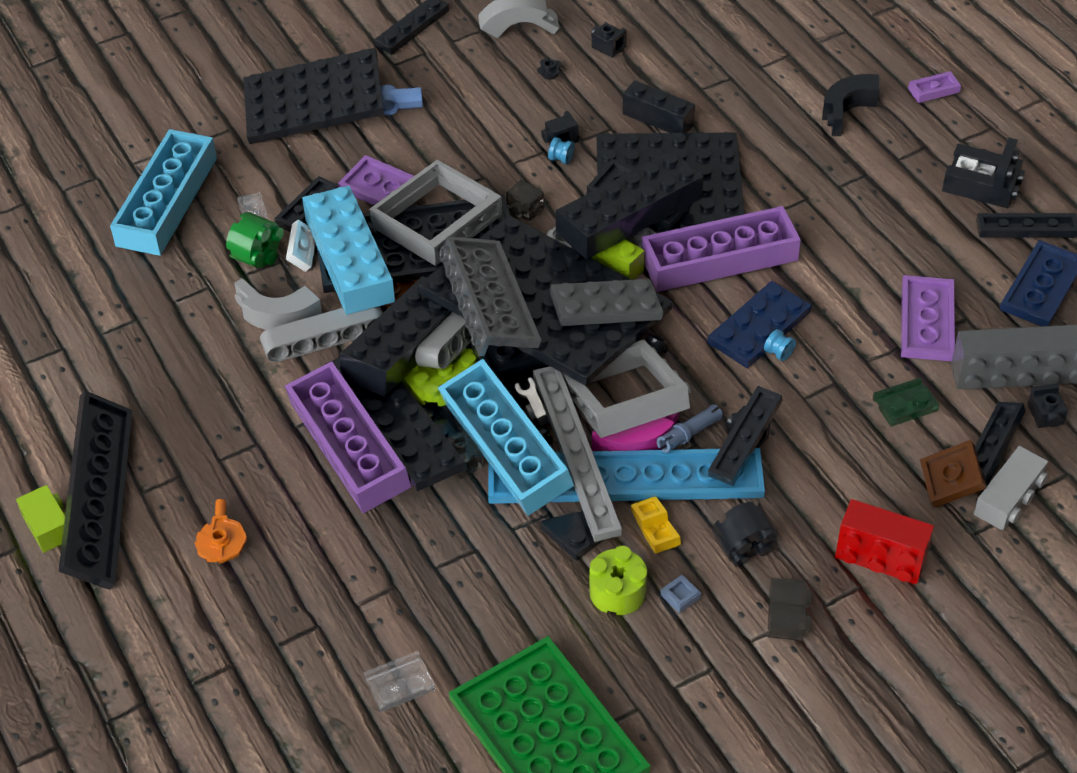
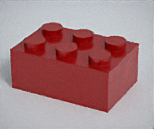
(884, 541)

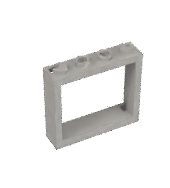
(486, 210)
(637, 410)

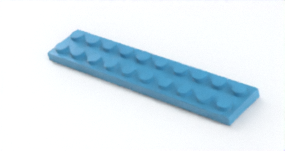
(656, 474)

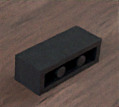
(658, 108)

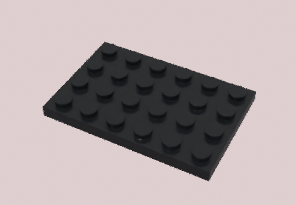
(313, 95)

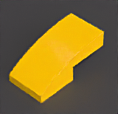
(655, 525)

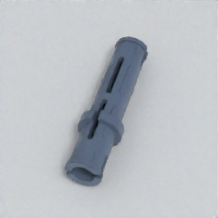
(682, 432)

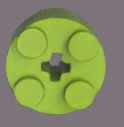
(618, 581)

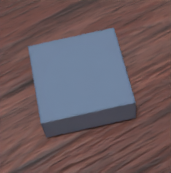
(680, 594)

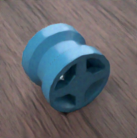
(561, 150)
(780, 345)

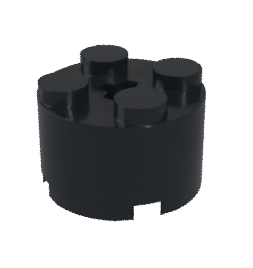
(745, 533)

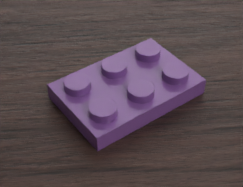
(373, 180)

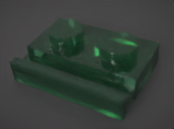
(905, 402)

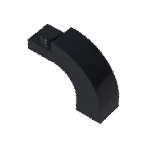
(849, 92)

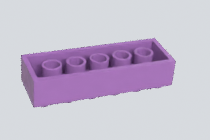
(720, 248)
(348, 437)

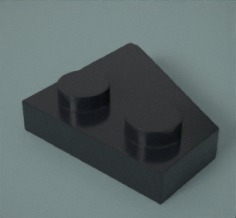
(570, 533)

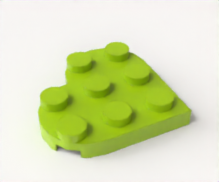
(424, 381)

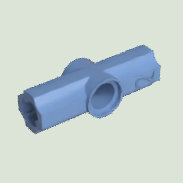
(400, 98)

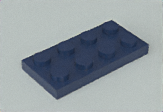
(1041, 284)
(746, 331)

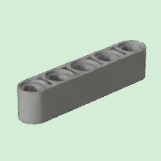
(316, 333)
(443, 343)

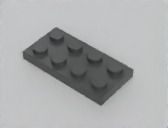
(605, 302)

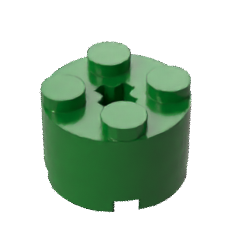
(254, 240)

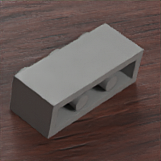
(1011, 488)

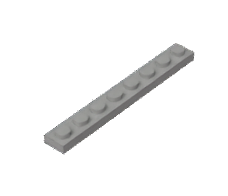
(577, 454)

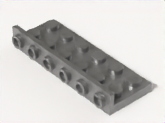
(488, 294)

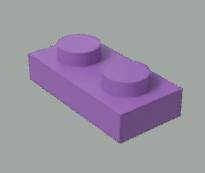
(934, 87)

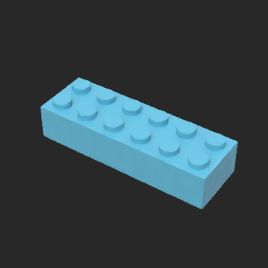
(163, 192)
(348, 250)
(506, 437)

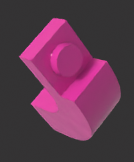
(636, 438)

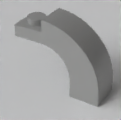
(503, 13)
(273, 312)

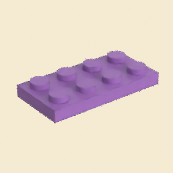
(927, 318)

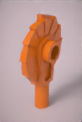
(222, 538)

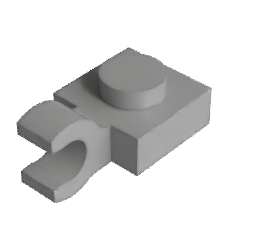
(535, 408)

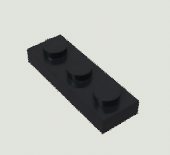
(295, 209)

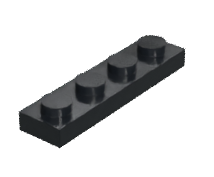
(411, 25)
(1027, 225)
(745, 435)
(997, 436)

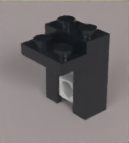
(985, 174)

